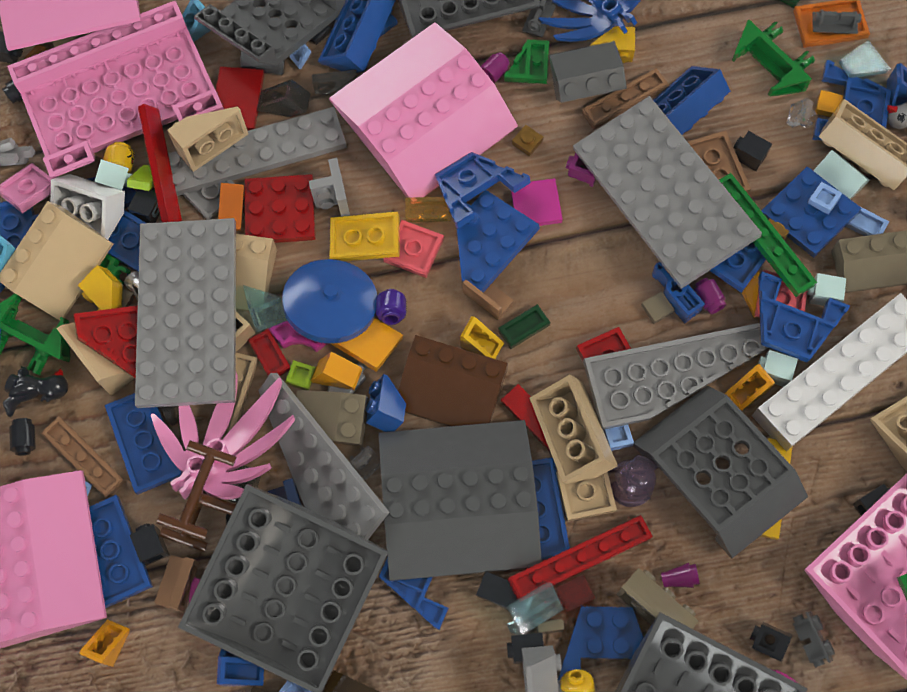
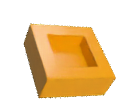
(827, 103)

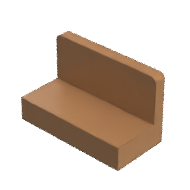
(492, 300)
(176, 582)

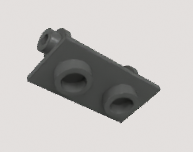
(836, 22)
(533, 24)
(811, 629)

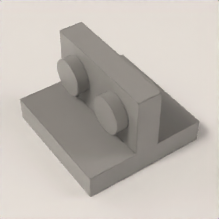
(330, 190)

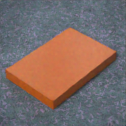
(803, 18)

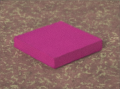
(539, 202)

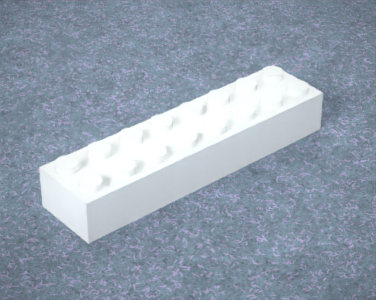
(836, 376)

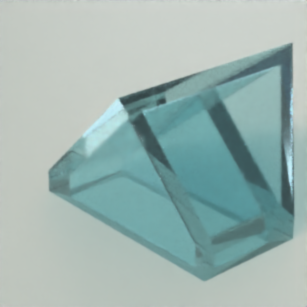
(864, 62)
(264, 308)

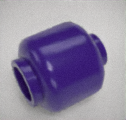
(391, 306)

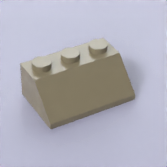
(872, 261)
(650, 599)

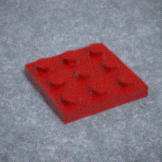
(280, 208)

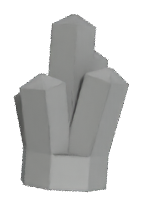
(13, 154)

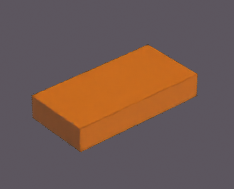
(231, 202)

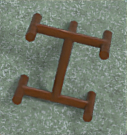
(195, 501)

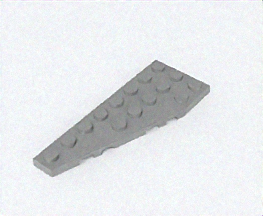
(650, 379)
(320, 470)

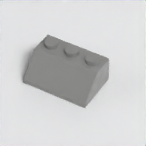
(541, 669)

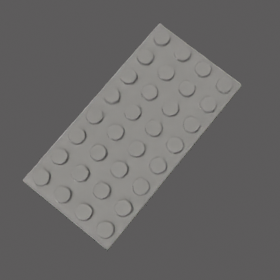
(666, 192)
(186, 314)

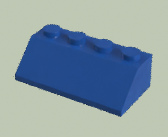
(355, 34)
(692, 96)

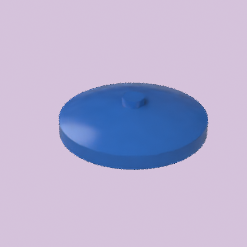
(329, 301)

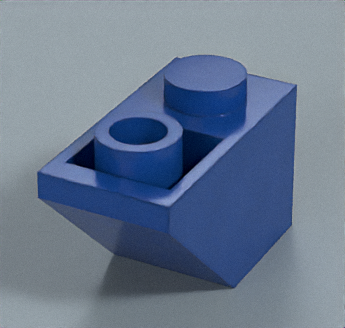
(385, 406)

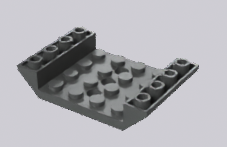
(267, 37)
(740, 499)

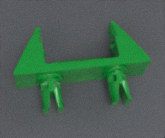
(788, 72)
(44, 344)

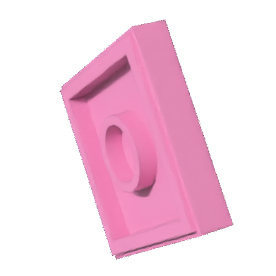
(26, 188)

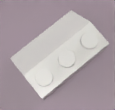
(89, 201)

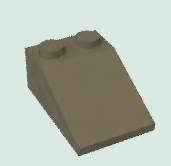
(338, 414)

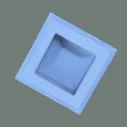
(300, 56)

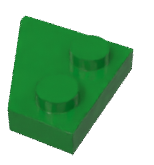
(530, 64)

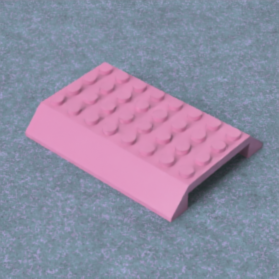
(92, 86)

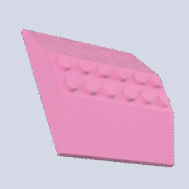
(44, 21)
(424, 109)
(47, 558)
(861, 577)

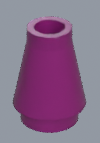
(681, 576)

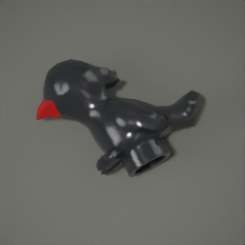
(27, 387)

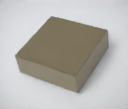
(657, 307)
(551, 626)

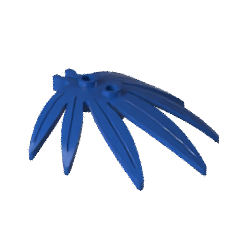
(603, 15)

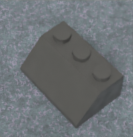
(587, 71)

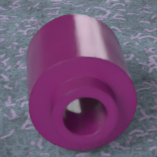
(495, 66)
(710, 295)

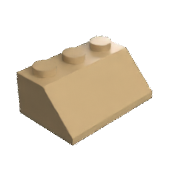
(105, 372)

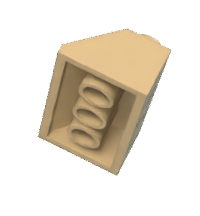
(867, 144)
(573, 431)

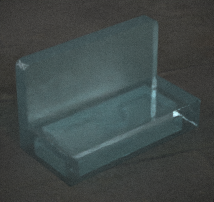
(534, 609)

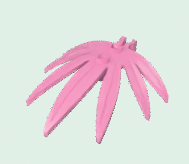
(237, 438)

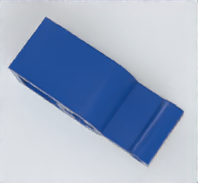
(685, 302)

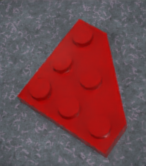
(111, 335)

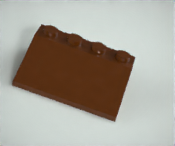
(450, 383)

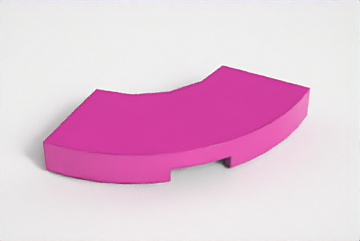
(288, 336)

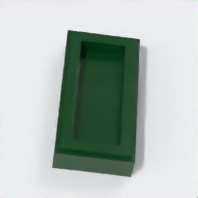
(524, 326)

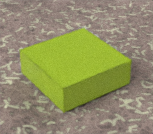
(300, 375)

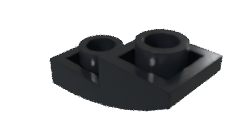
(496, 590)

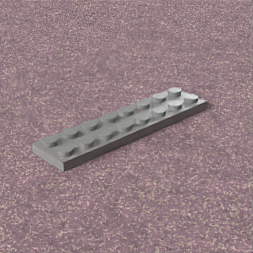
(264, 150)

